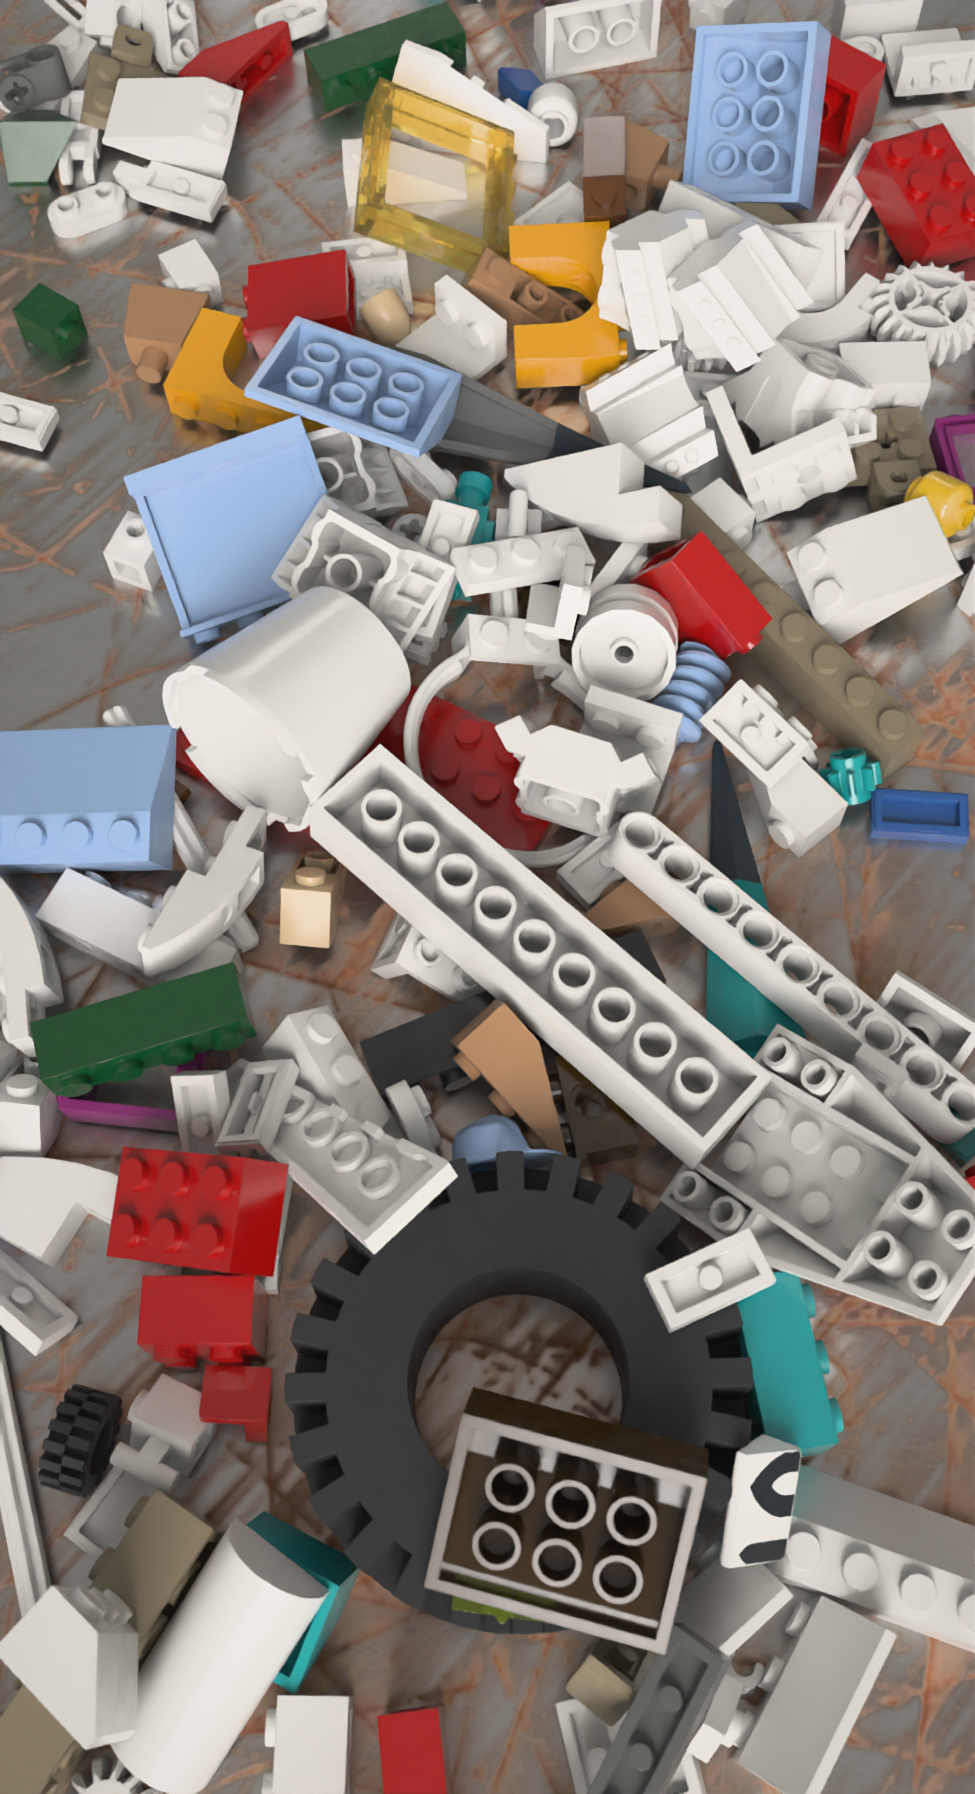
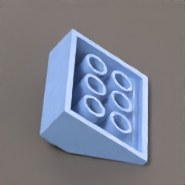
(757, 112)
(357, 387)
(87, 799)

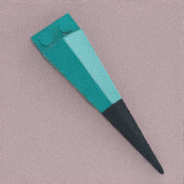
(730, 999)

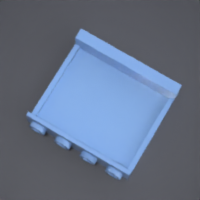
(227, 522)

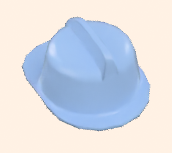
(496, 1134)

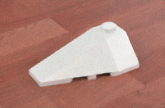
(432, 75)

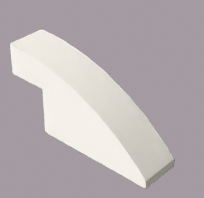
(601, 495)
(48, 1201)

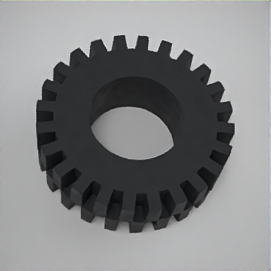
(472, 1243)

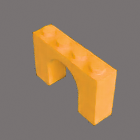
(571, 350)
(202, 376)

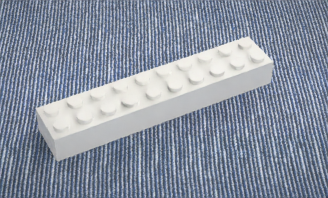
(538, 956)

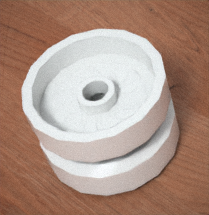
(626, 642)

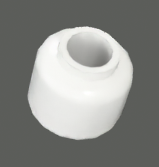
(557, 108)

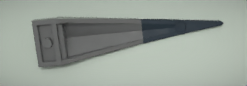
(507, 432)

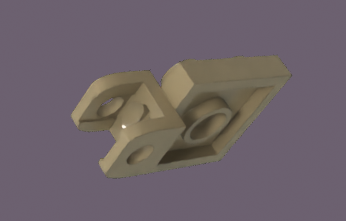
(104, 72)
(893, 469)

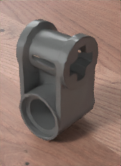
(35, 76)

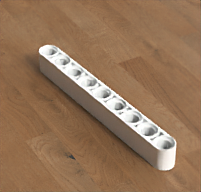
(782, 950)

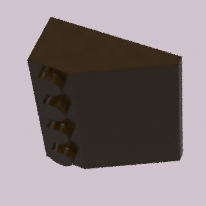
(569, 1516)

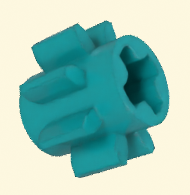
(852, 774)

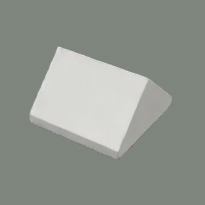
(930, 1018)

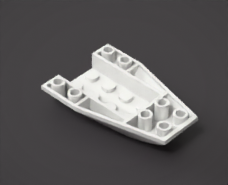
(837, 1187)

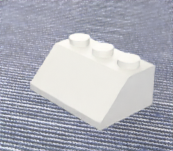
(595, 35)
(79, 1662)
(811, 1696)

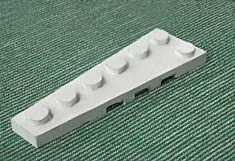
(353, 1166)

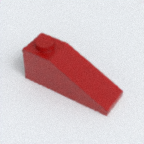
(244, 60)

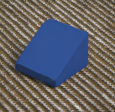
(517, 84)

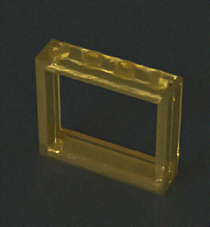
(449, 128)

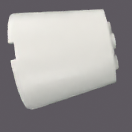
(289, 702)

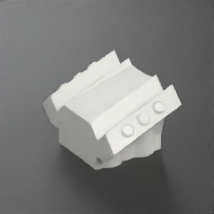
(635, 272)
(735, 296)
(799, 390)
(651, 413)
(358, 472)
(367, 562)
(573, 775)

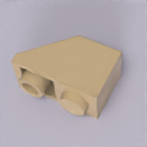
(312, 900)

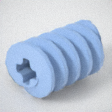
(694, 687)

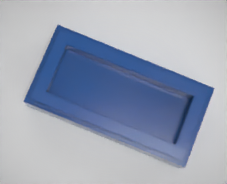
(919, 815)

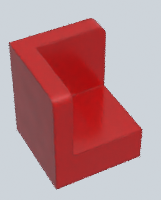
(238, 1397)

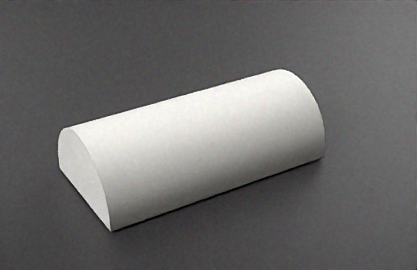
(217, 1660)

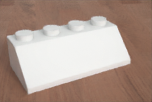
(881, 1557)

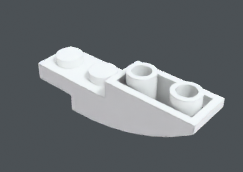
(173, 32)
(207, 903)
(26, 970)

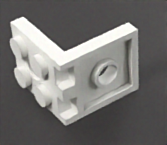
(789, 471)

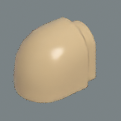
(387, 317)

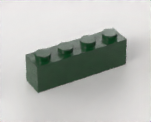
(351, 65)
(143, 1030)

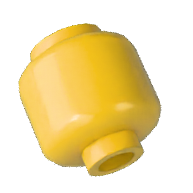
(948, 497)

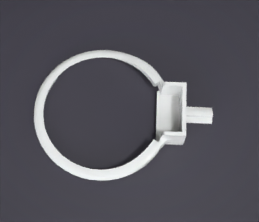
(500, 640)

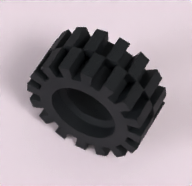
(80, 1440)

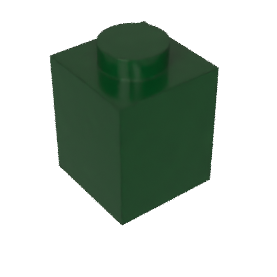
(50, 321)

